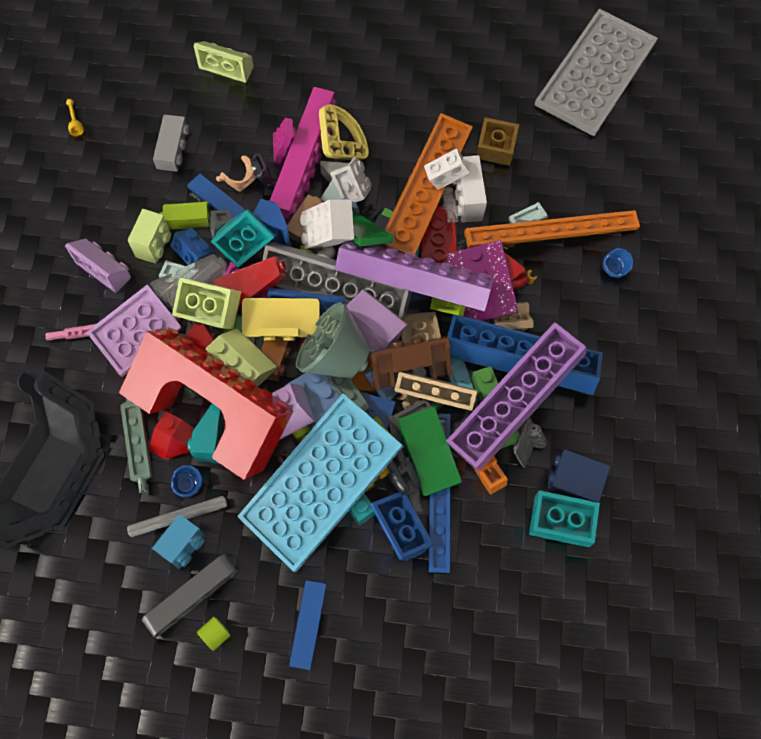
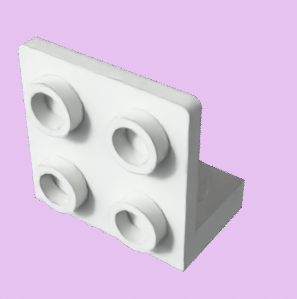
(352, 181)

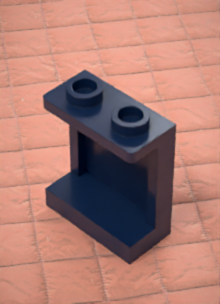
(578, 476)

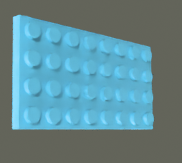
(319, 482)

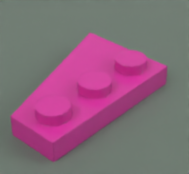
(282, 140)

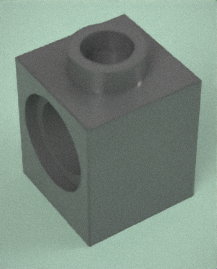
(219, 219)

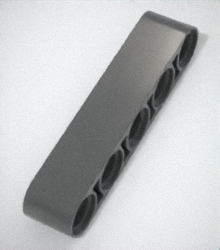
(189, 595)

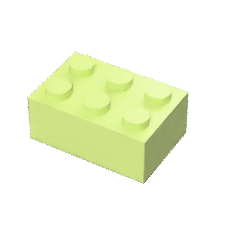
(206, 303)

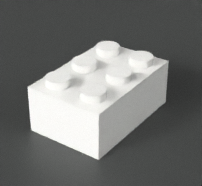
(471, 192)

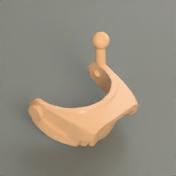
(240, 185)

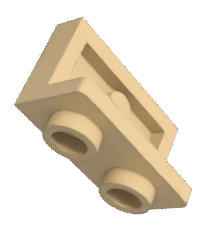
(518, 321)

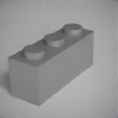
(171, 143)

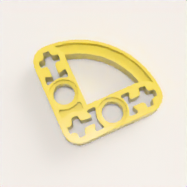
(333, 142)

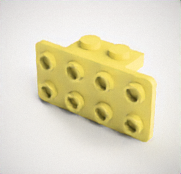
(279, 317)

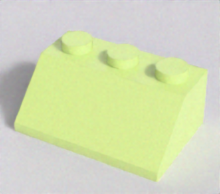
(223, 61)
(241, 355)

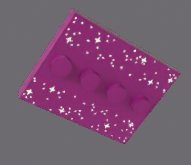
(488, 259)

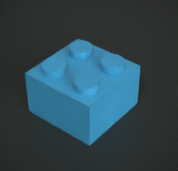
(179, 542)

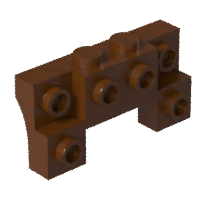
(409, 356)

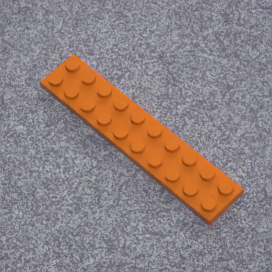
(420, 195)

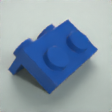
(190, 246)

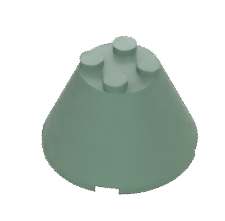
(335, 346)

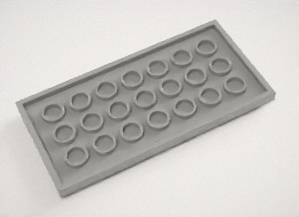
(596, 72)

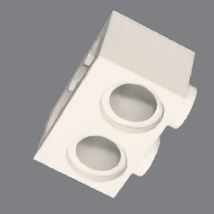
(446, 169)

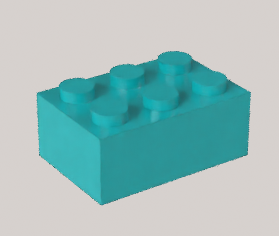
(564, 519)

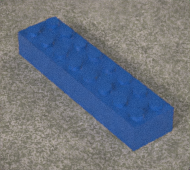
(504, 348)

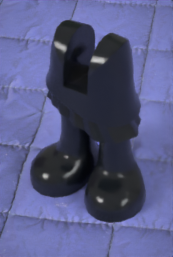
(404, 471)

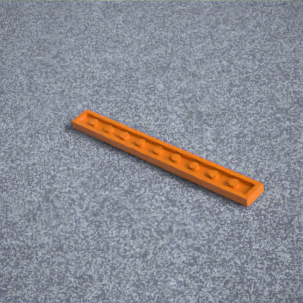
(552, 228)

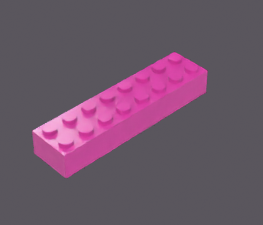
(302, 156)

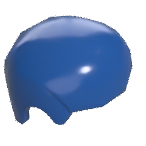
(618, 262)
(186, 481)

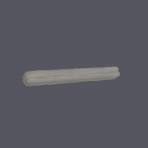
(167, 519)

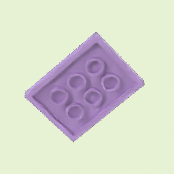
(124, 328)

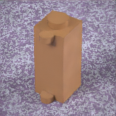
(295, 228)

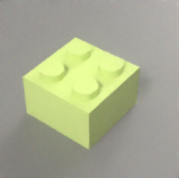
(149, 236)

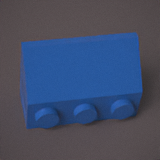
(271, 216)
(402, 526)

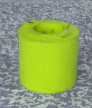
(213, 633)

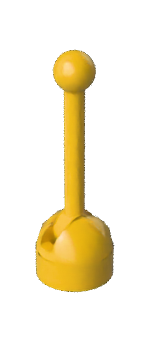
(75, 127)

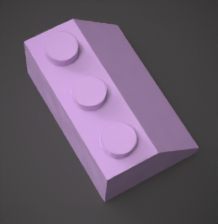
(99, 264)
(375, 321)
(296, 399)

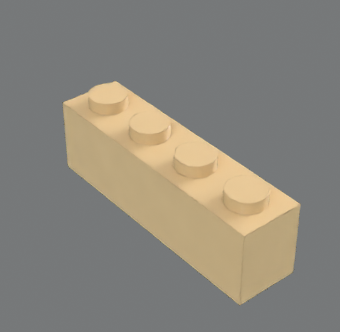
(436, 390)

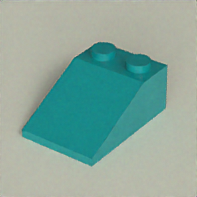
(242, 237)
(207, 435)

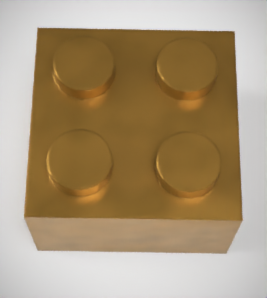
(497, 141)

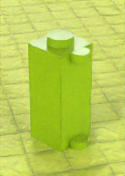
(186, 215)

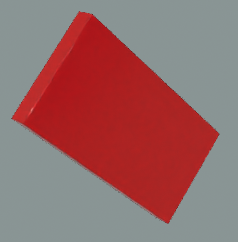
(439, 237)

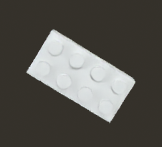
(327, 224)

